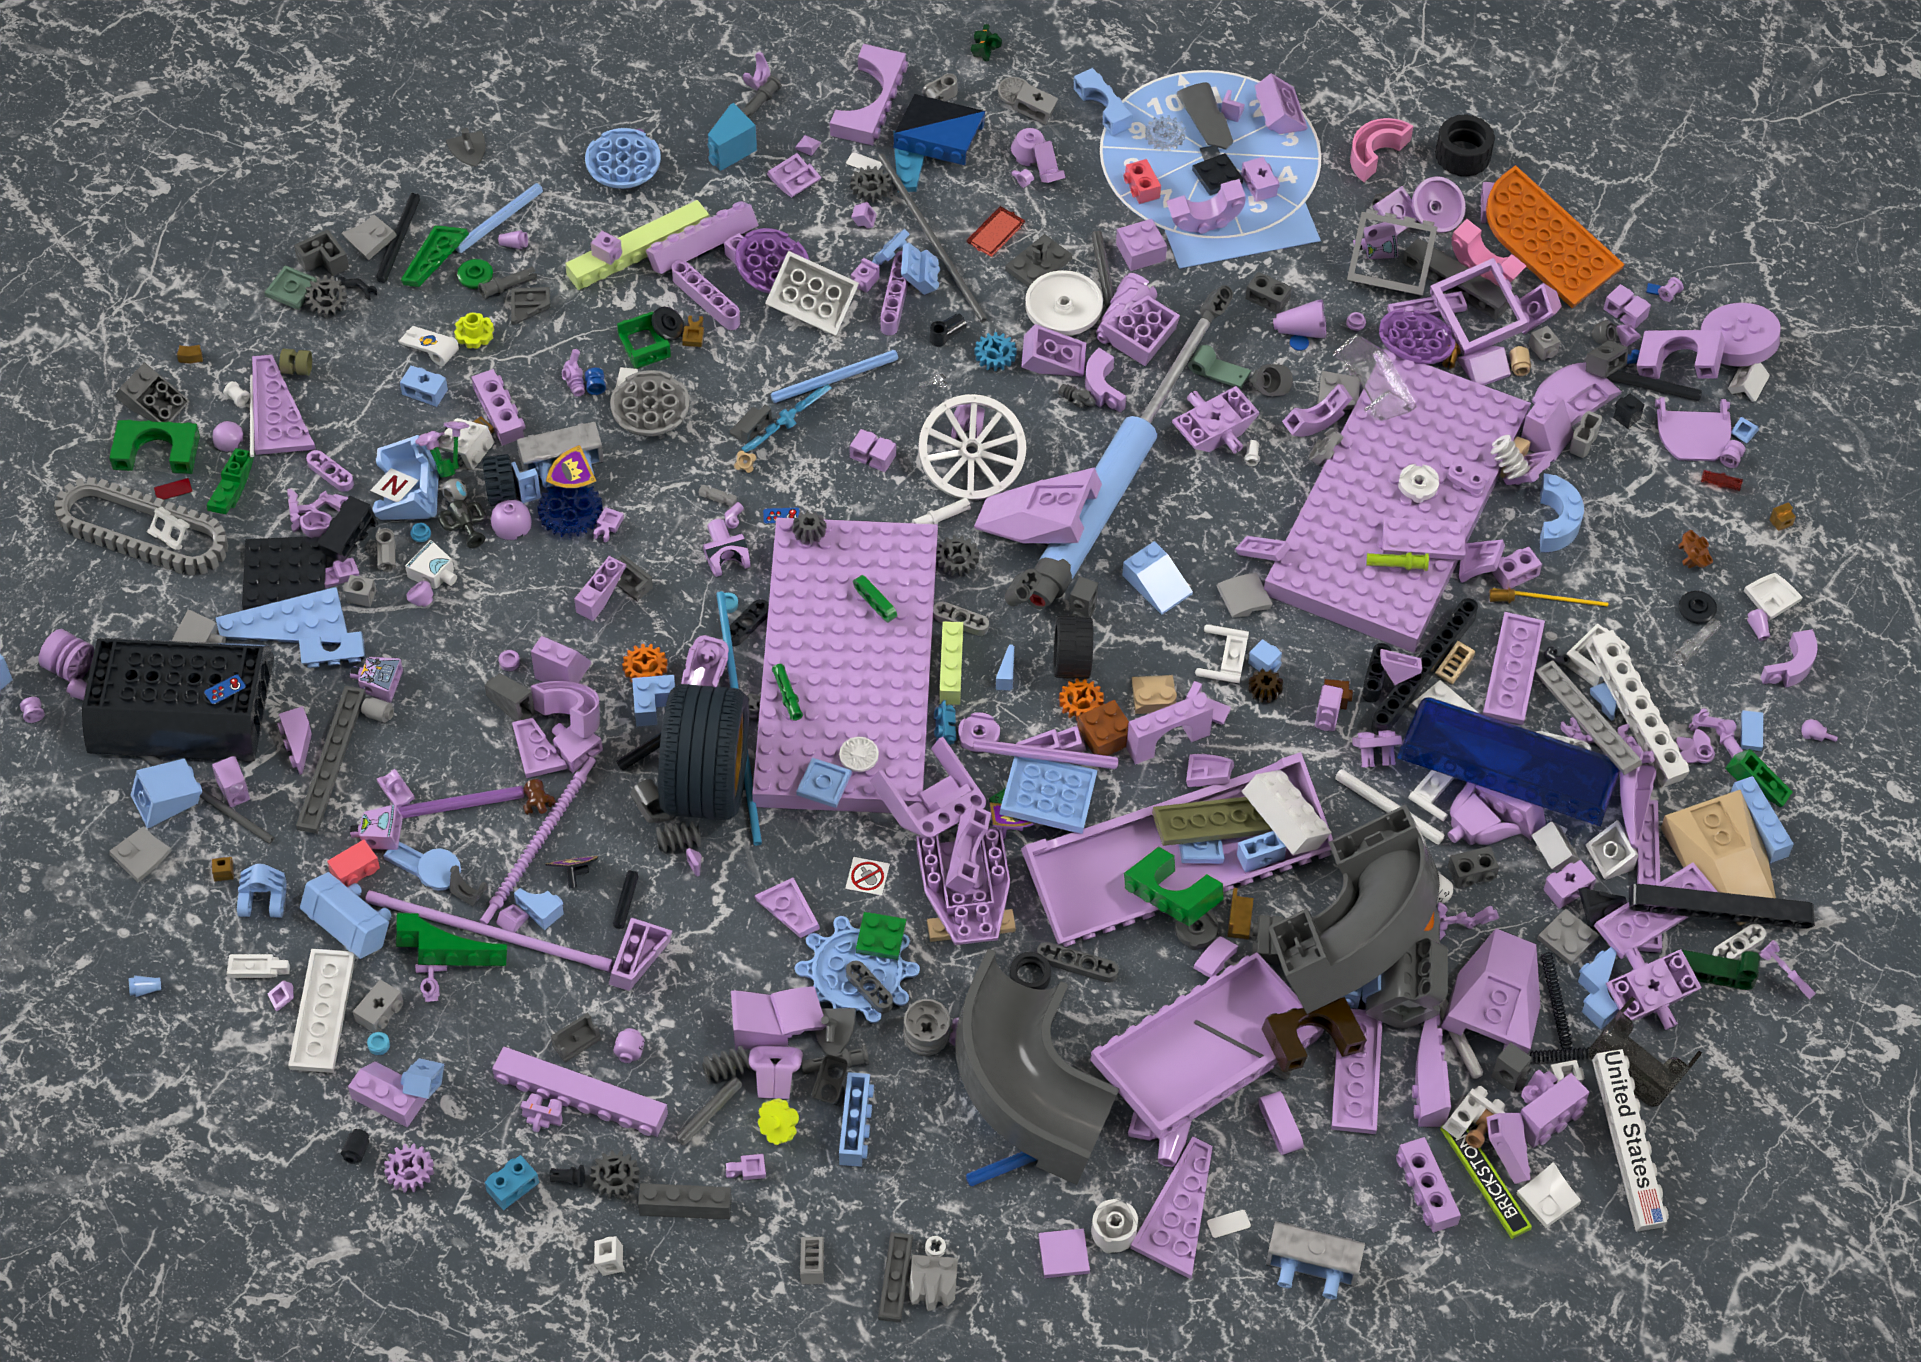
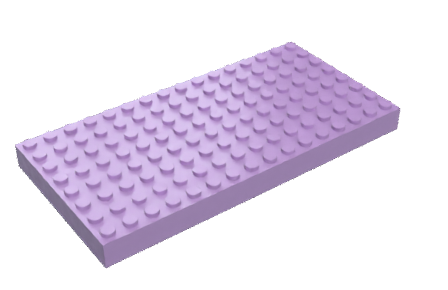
(1359, 488)
(846, 661)

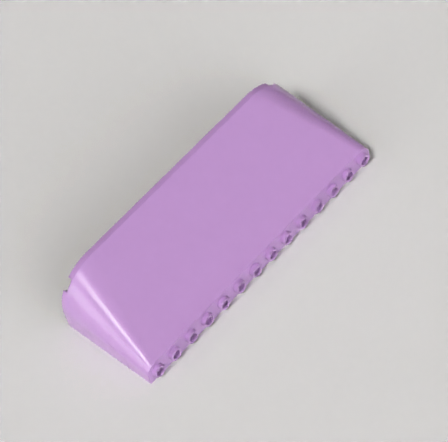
(1084, 873)

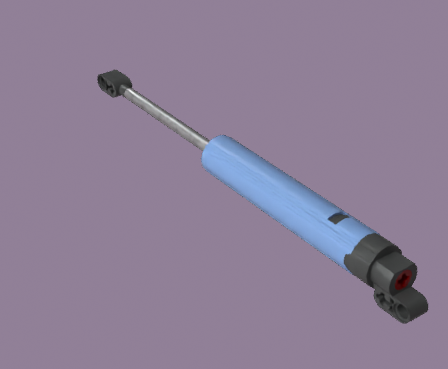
(1115, 471)

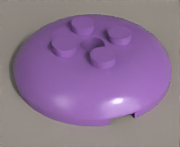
(762, 255)
(1416, 337)

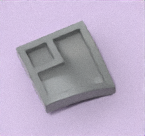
(369, 236)
(1329, 381)
(140, 853)

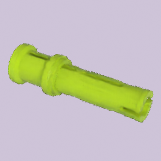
(1391, 560)

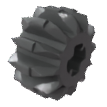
(809, 527)

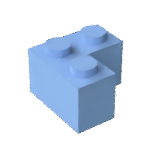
(649, 694)

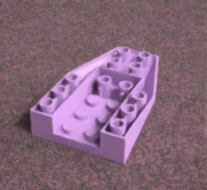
(1041, 510)
(979, 911)
(1497, 992)

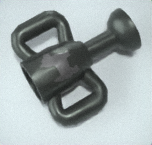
(462, 518)

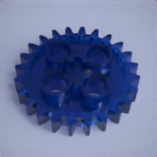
(569, 509)

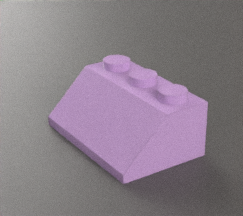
(1280, 105)
(382, 1092)

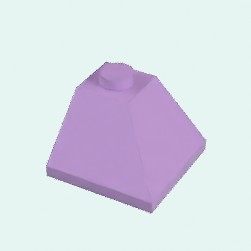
(1540, 305)

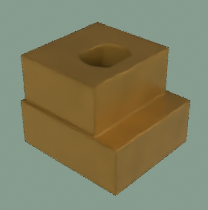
(1782, 516)
(222, 869)

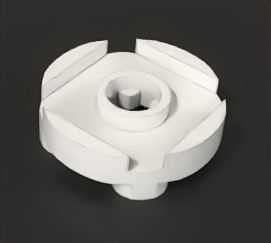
(1415, 491)

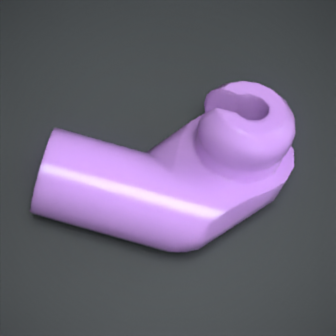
(731, 515)

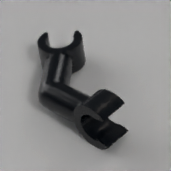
(360, 284)

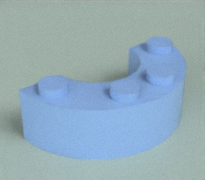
(1568, 504)

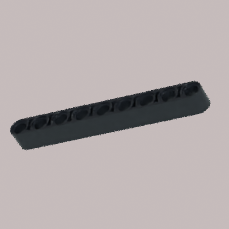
(1453, 630)
(1721, 906)

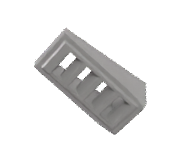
(815, 1273)

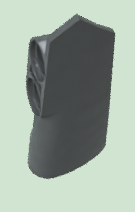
(1204, 112)

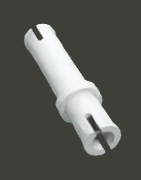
(943, 513)

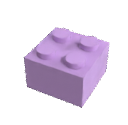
(1141, 244)

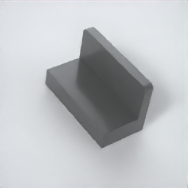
(751, 424)

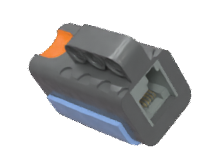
(1413, 985)

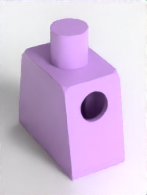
(573, 748)

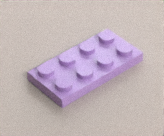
(1422, 536)

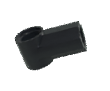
(942, 330)

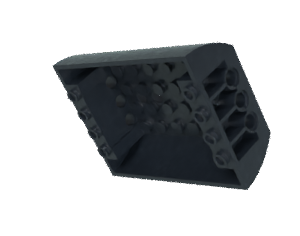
(172, 713)

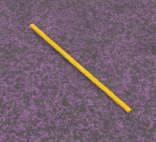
(1560, 598)

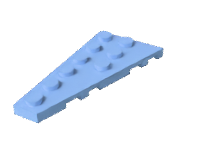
(289, 620)

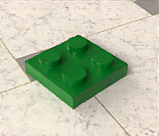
(881, 935)

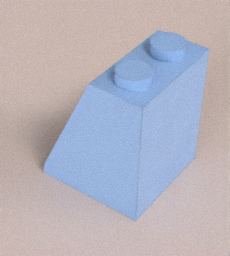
(165, 791)

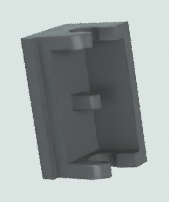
(634, 579)
(575, 1037)

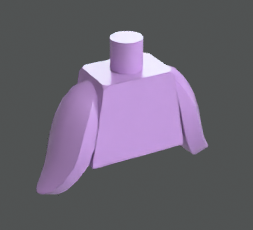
(1475, 821)

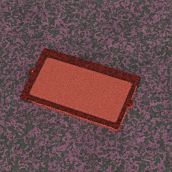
(996, 231)

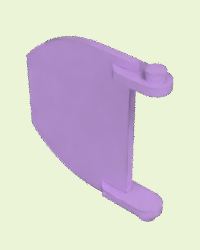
(1694, 434)

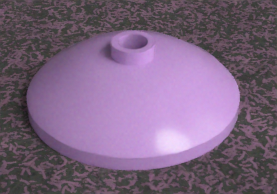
(1446, 199)

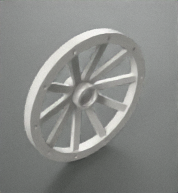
(970, 494)

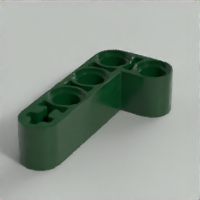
(1725, 971)

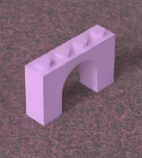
(1659, 344)
(1144, 732)

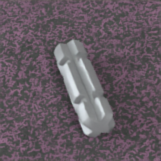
(717, 495)

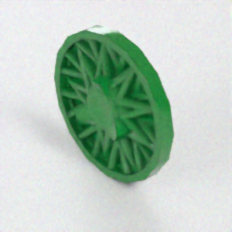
(474, 272)

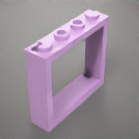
(1492, 338)

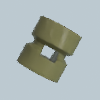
(302, 359)

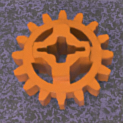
(644, 662)
(1080, 698)

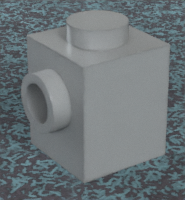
(1544, 343)

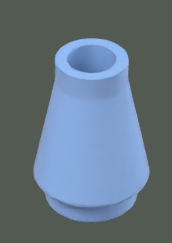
(143, 985)

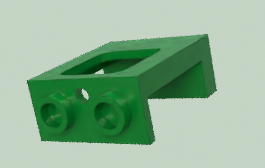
(648, 354)

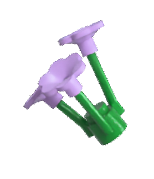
(444, 466)

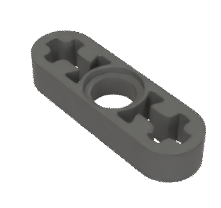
(868, 977)

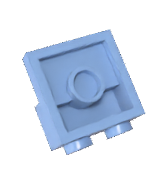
(920, 268)

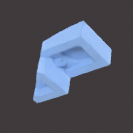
(1603, 695)

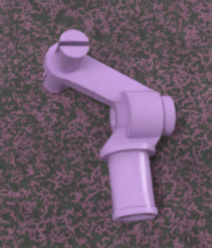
(1724, 729)
(429, 985)

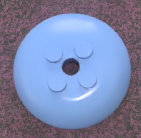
(606, 157)

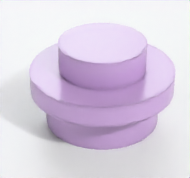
(1356, 321)

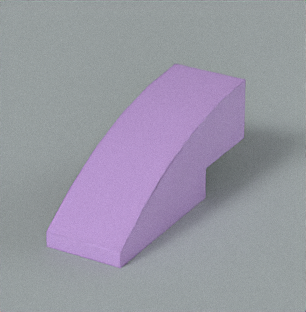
(1067, 740)

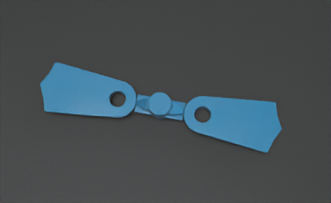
(786, 418)

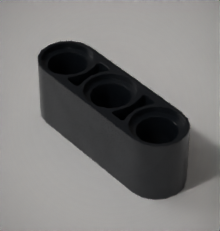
(1372, 679)

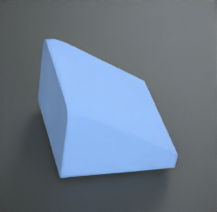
(1744, 430)

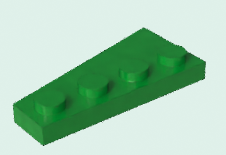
(432, 254)

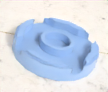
(435, 868)

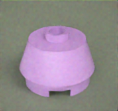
(1023, 145)

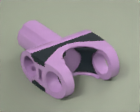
(724, 547)

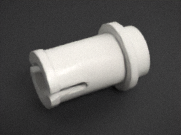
(1252, 457)

